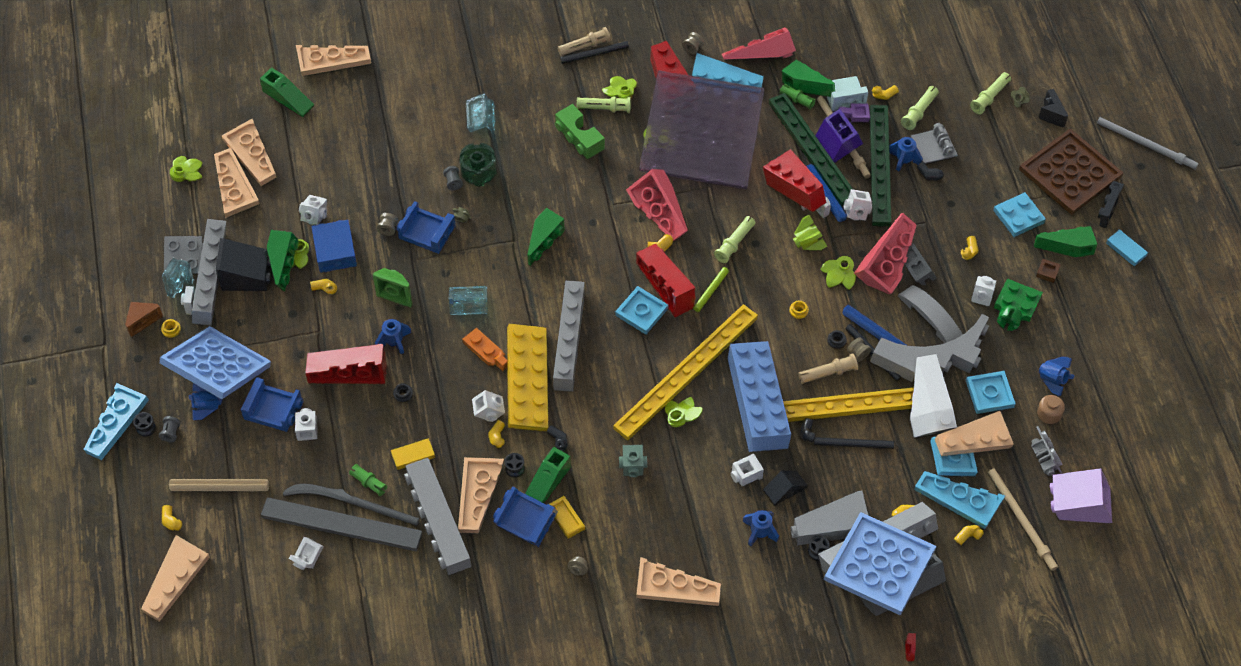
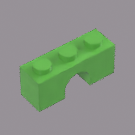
(586, 141)

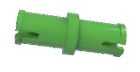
(797, 96)
(368, 480)

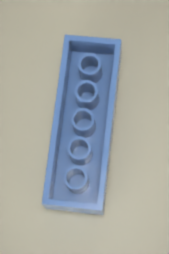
(759, 396)

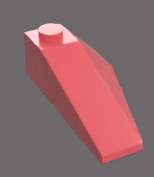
(774, 45)
(658, 201)
(885, 261)

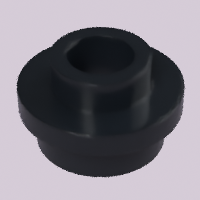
(837, 335)
(403, 388)

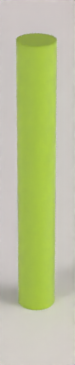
(710, 290)

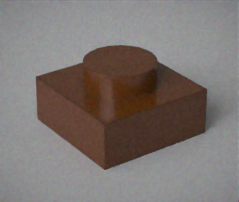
(1048, 270)

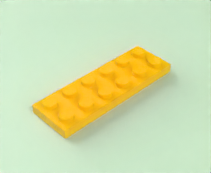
(527, 377)

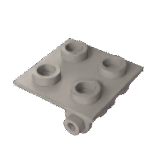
(935, 144)
(183, 248)
(1046, 453)

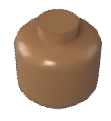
(1050, 409)

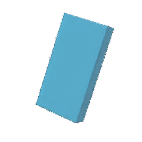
(1127, 247)

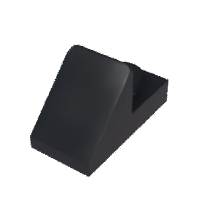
(1053, 110)

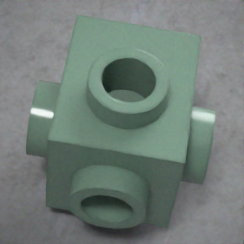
(632, 460)

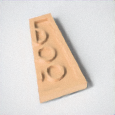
(319, 60)
(250, 151)
(234, 186)
(977, 436)
(478, 486)
(175, 574)
(665, 584)

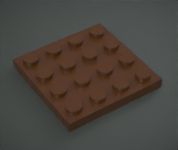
(1070, 171)

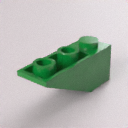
(806, 79)
(285, 92)
(545, 231)
(1070, 242)
(281, 253)
(549, 475)

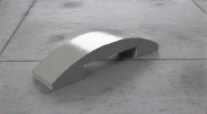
(932, 312)

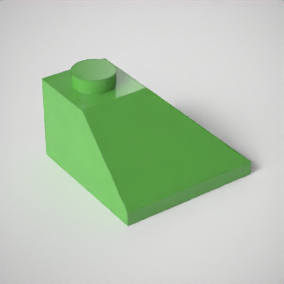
(392, 286)

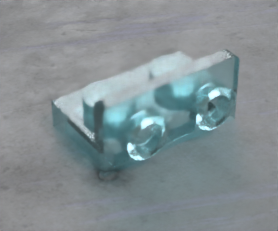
(480, 113)
(175, 275)
(468, 300)

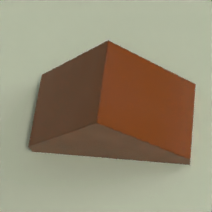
(141, 316)

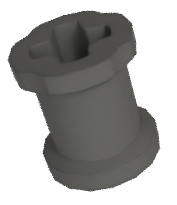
(453, 178)
(169, 429)

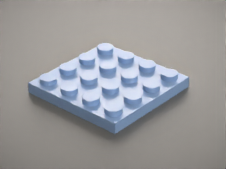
(215, 362)
(880, 563)

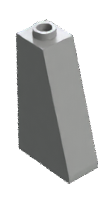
(830, 520)

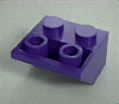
(838, 136)

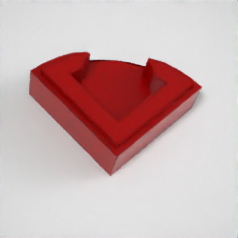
(910, 646)

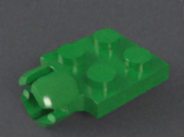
(1016, 304)

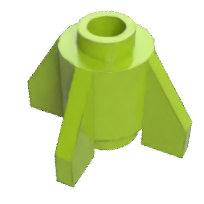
(807, 236)

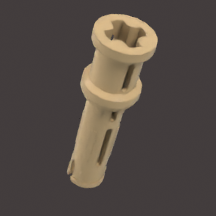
(592, 38)
(837, 367)

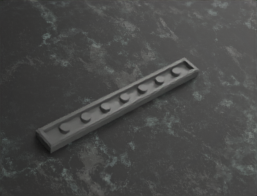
(341, 524)

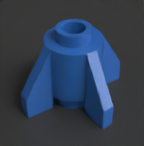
(906, 151)
(392, 334)
(1055, 373)
(204, 402)
(761, 526)

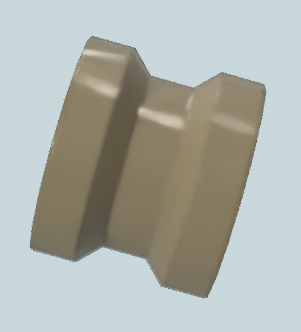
(693, 43)
(387, 224)
(859, 349)

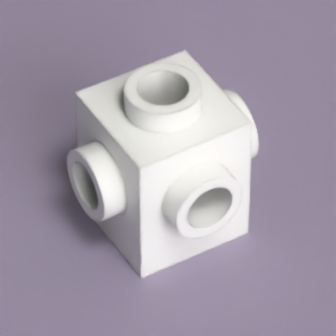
(858, 205)
(313, 210)
(488, 406)

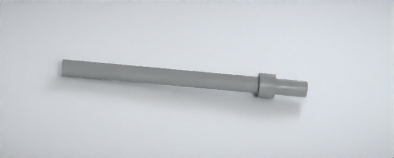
(1179, 158)

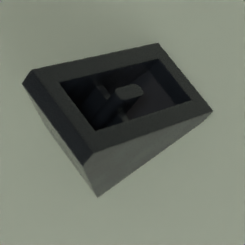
(784, 486)

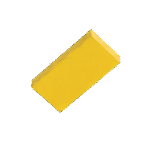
(412, 453)
(567, 518)

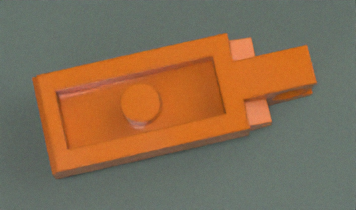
(485, 349)

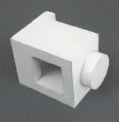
(306, 424)
(747, 465)

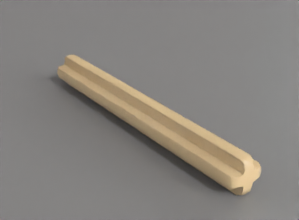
(219, 485)

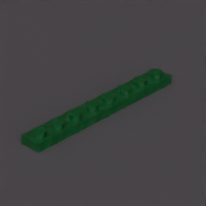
(811, 147)
(880, 166)

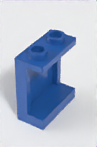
(425, 228)
(334, 246)
(271, 406)
(524, 516)

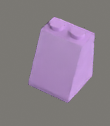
(1082, 496)

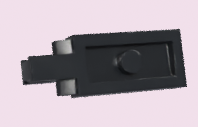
(1110, 203)

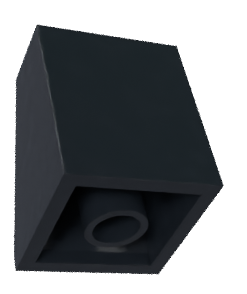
(242, 267)

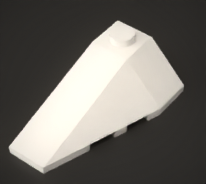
(931, 403)

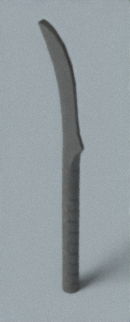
(340, 494)

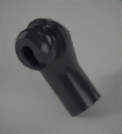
(930, 174)
(805, 430)
(561, 440)

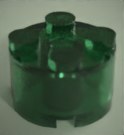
(477, 164)

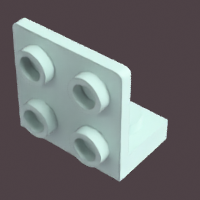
(847, 92)

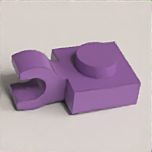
(857, 112)

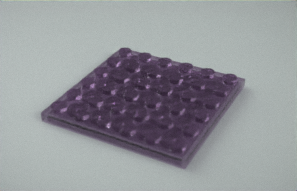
(702, 129)

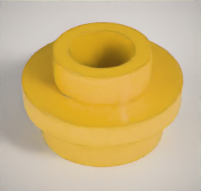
(799, 305)
(168, 324)

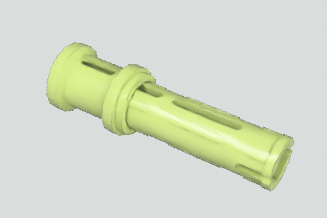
(987, 97)
(613, 107)
(915, 112)
(730, 244)

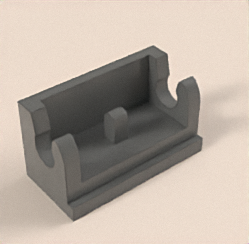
(918, 266)

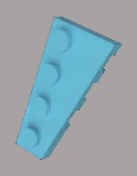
(713, 69)
(115, 420)
(966, 501)

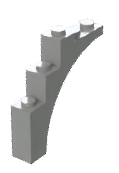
(961, 352)

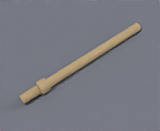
(858, 161)
(1042, 550)

